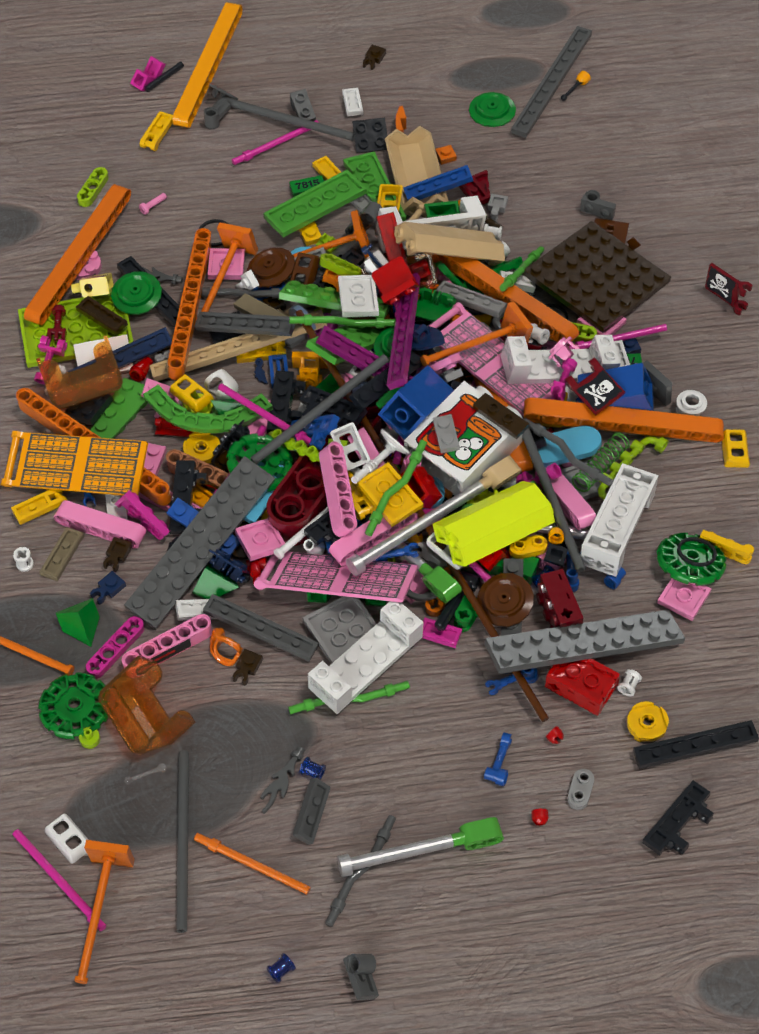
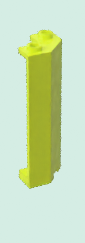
(494, 522)

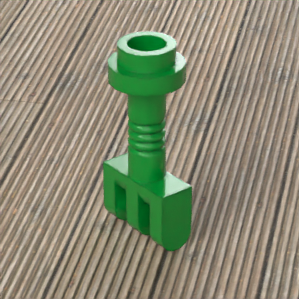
(445, 270)

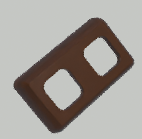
(310, 271)

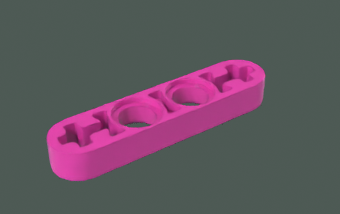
(112, 645)

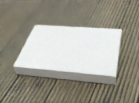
(358, 296)
(84, 351)

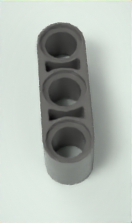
(367, 215)

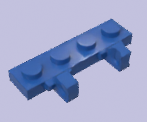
(319, 429)

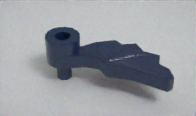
(366, 250)
(260, 373)

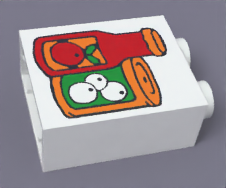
(479, 441)

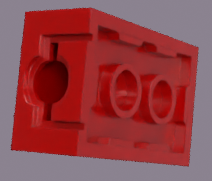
(583, 683)

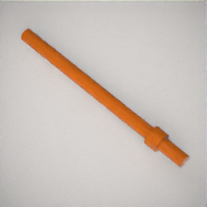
(215, 846)

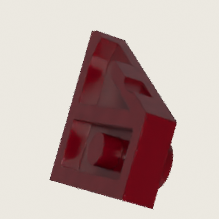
(478, 187)

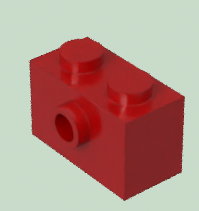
(424, 487)

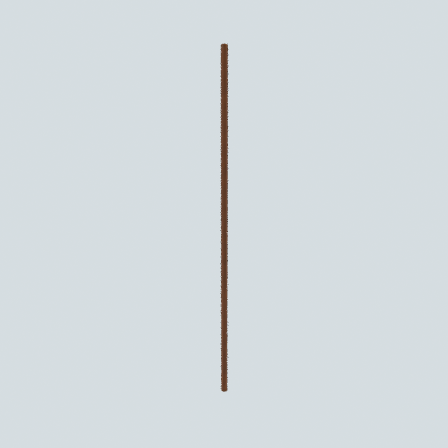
(456, 573)

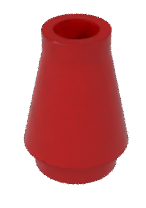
(140, 370)

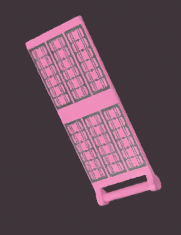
(485, 359)
(326, 576)

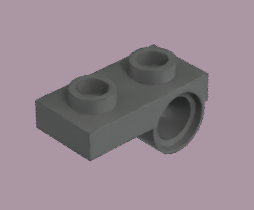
(301, 105)
(594, 205)
(360, 973)

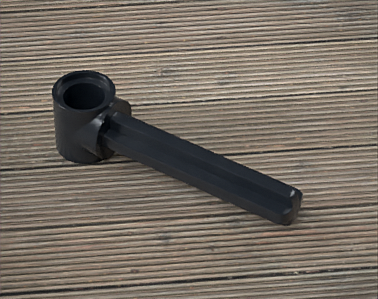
(450, 608)

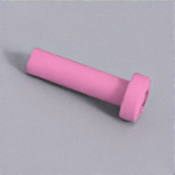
(144, 208)

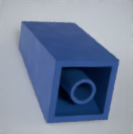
(636, 384)
(415, 401)

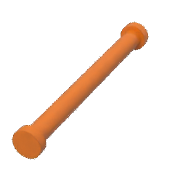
(67, 669)

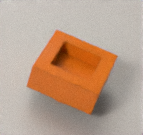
(446, 154)

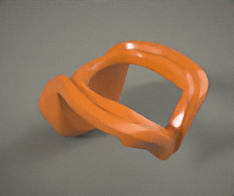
(216, 640)

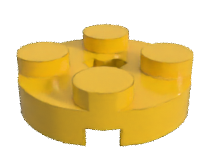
(198, 439)
(645, 732)

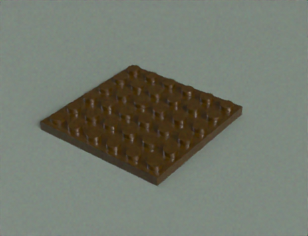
(597, 276)

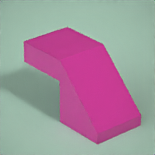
(153, 70)

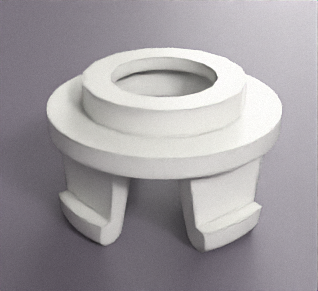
(687, 396)

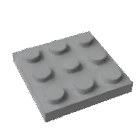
(339, 625)

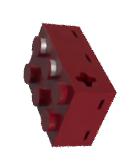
(558, 600)

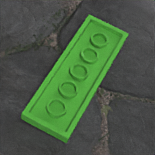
(315, 203)
(321, 297)
(360, 335)

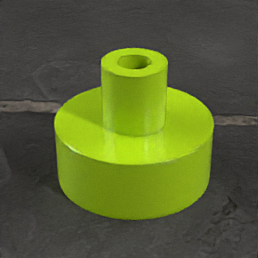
(90, 739)

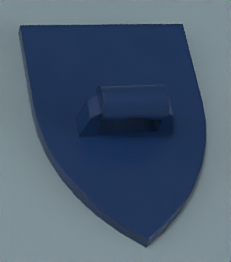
(426, 337)

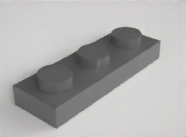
(311, 811)

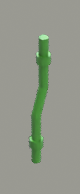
(511, 279)
(308, 319)
(376, 516)
(388, 690)

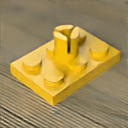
(400, 505)

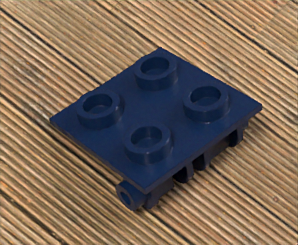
(223, 560)

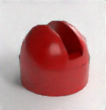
(554, 734)
(540, 816)

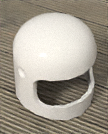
(226, 379)

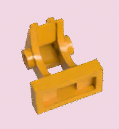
(308, 370)

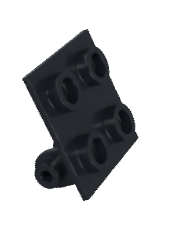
(370, 135)
(228, 439)

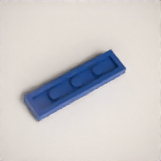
(439, 183)
(185, 514)

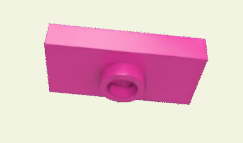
(447, 637)

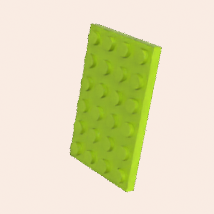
(78, 328)

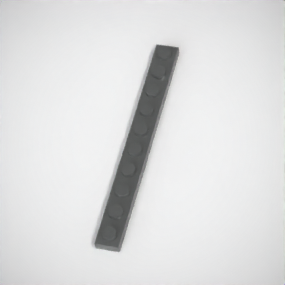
(551, 82)

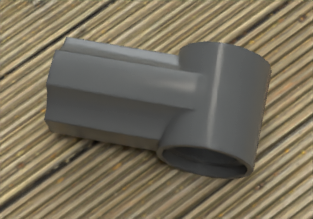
(215, 113)

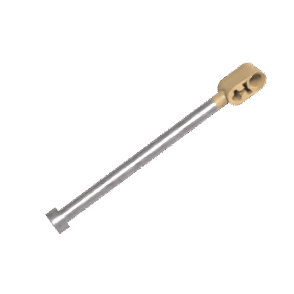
(494, 477)

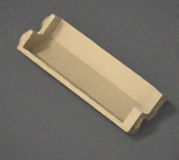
(412, 161)
(450, 242)

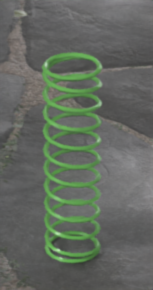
(609, 465)

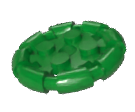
(271, 462)
(669, 557)
(72, 716)

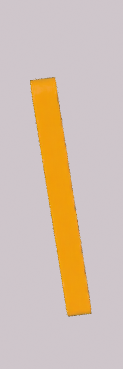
(207, 65)

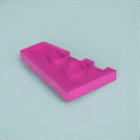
(145, 514)

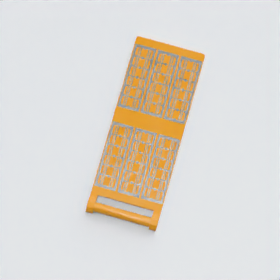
(76, 463)

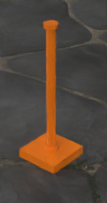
(359, 234)
(233, 238)
(513, 324)
(109, 855)

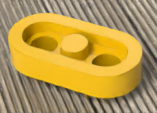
(529, 547)

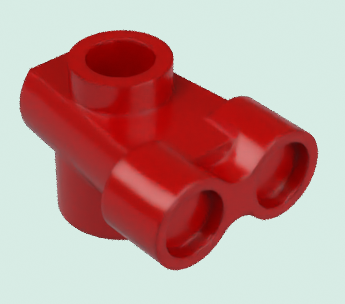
(256, 567)

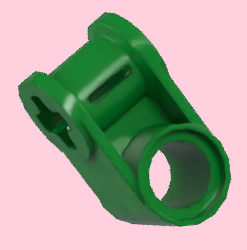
(465, 615)

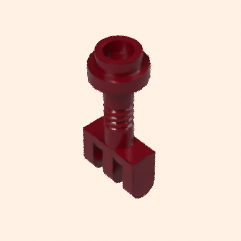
(59, 312)

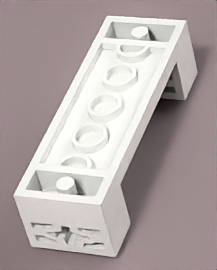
(471, 217)
(534, 366)
(617, 519)
(366, 658)

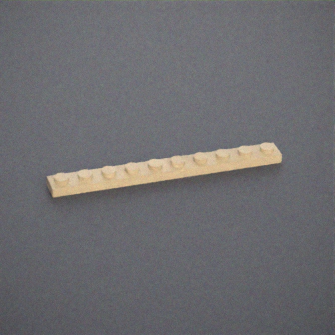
(228, 349)

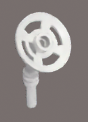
(391, 446)

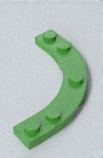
(202, 422)

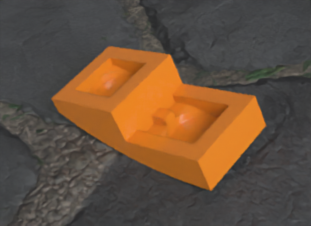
(401, 119)

